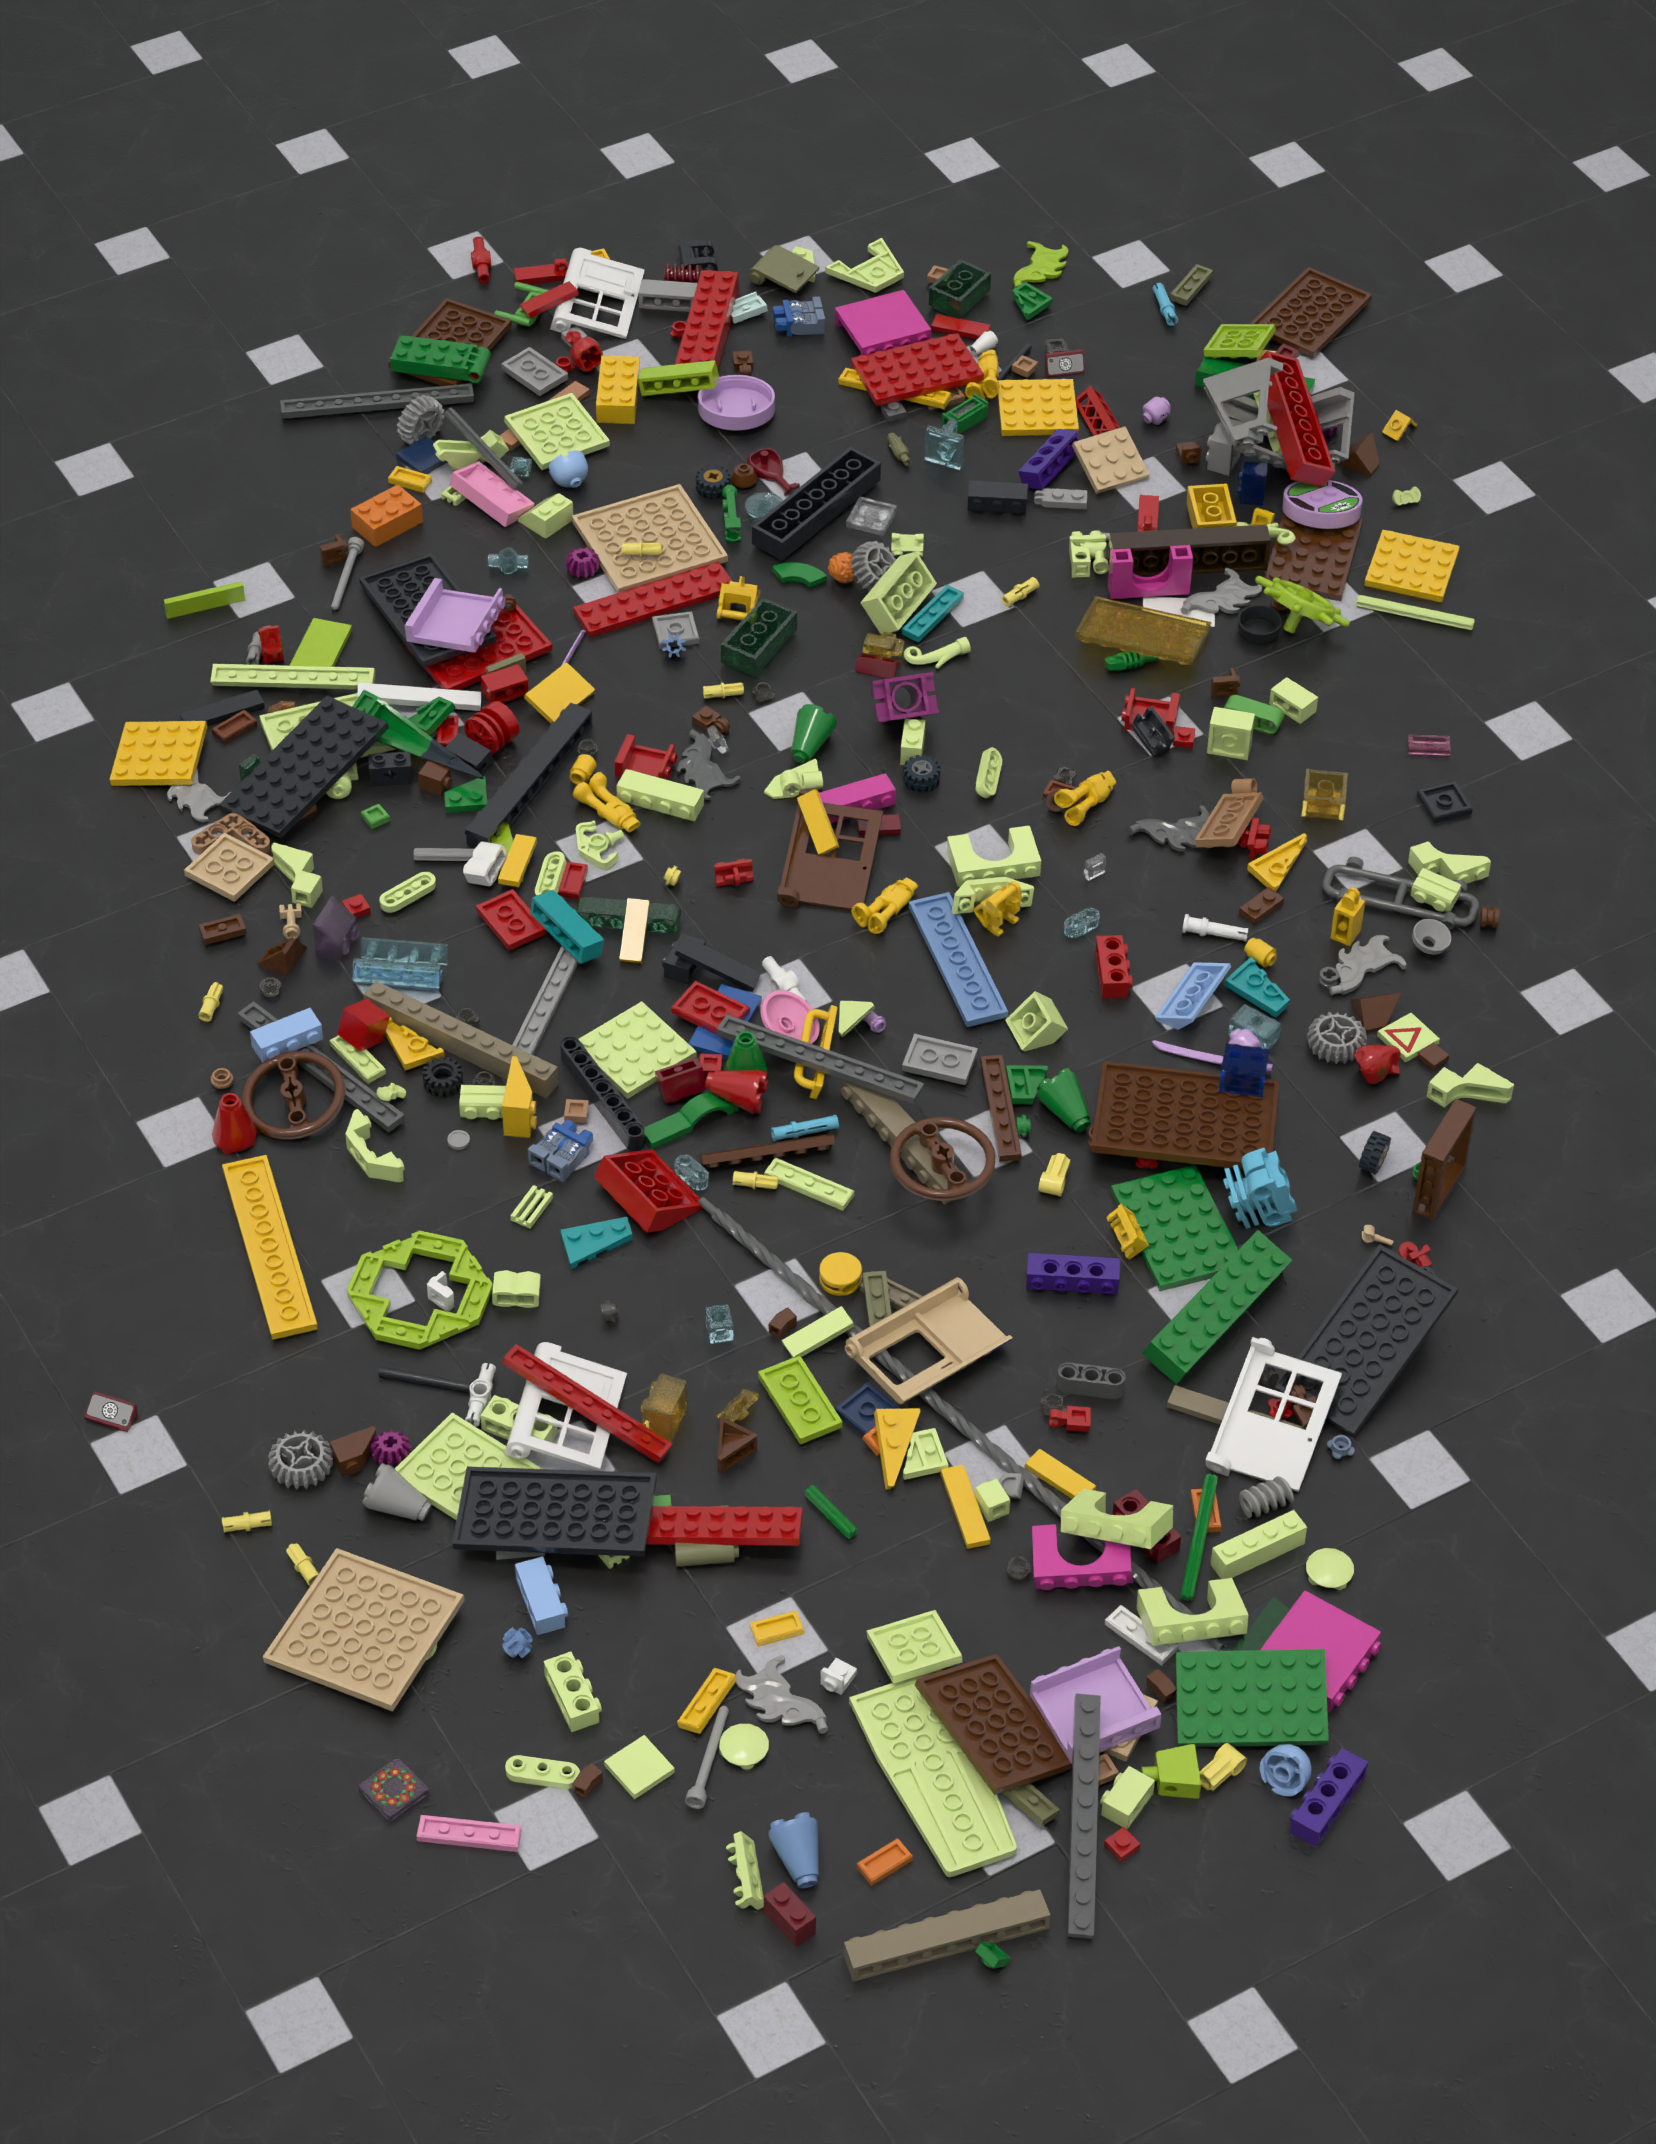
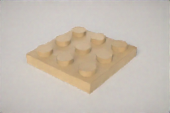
(1110, 460)
(229, 867)

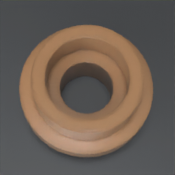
(221, 1078)

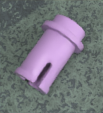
(876, 1022)

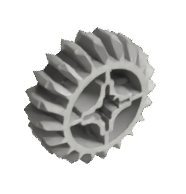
(420, 419)
(871, 563)
(1336, 1037)
(304, 1466)

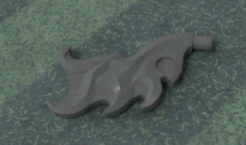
(700, 769)
(1175, 834)

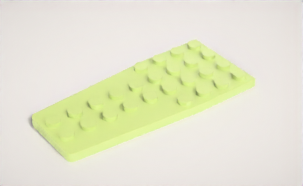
(933, 1778)

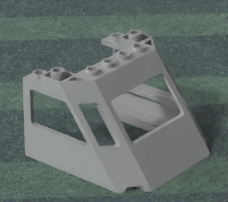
(1228, 396)

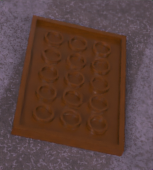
(1312, 311)
(461, 324)
(1316, 558)
(994, 1723)

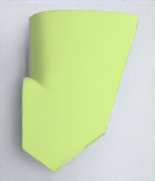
(792, 781)

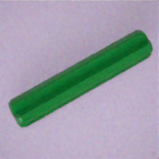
(842, 1523)

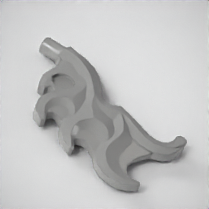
(1226, 597)
(196, 797)
(1362, 960)
(774, 1697)

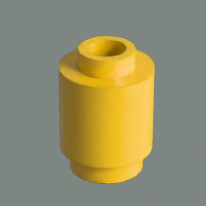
(582, 769)
(1261, 952)

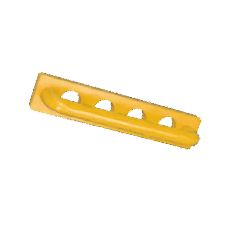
(829, 1018)

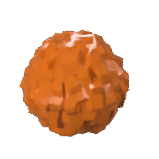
(840, 567)

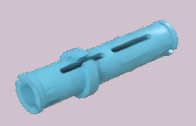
(1167, 308)
(795, 1129)

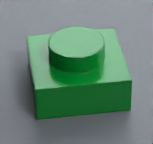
(992, 1955)

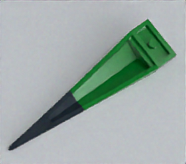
(408, 737)

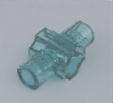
(508, 560)

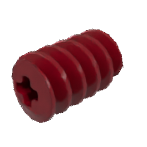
(681, 274)

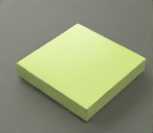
(639, 1767)

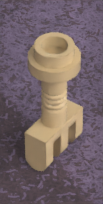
(291, 929)

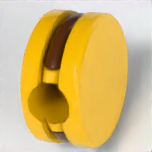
(840, 1274)

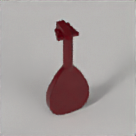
(769, 466)

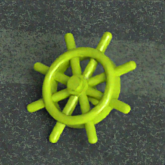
(1301, 603)

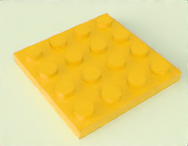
(1036, 406)
(1412, 566)
(158, 753)

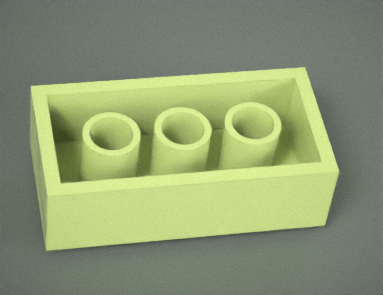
(898, 593)

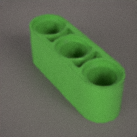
(1266, 718)

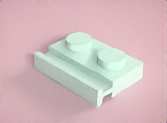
(747, 307)

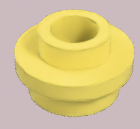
(672, 876)

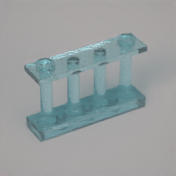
(400, 973)

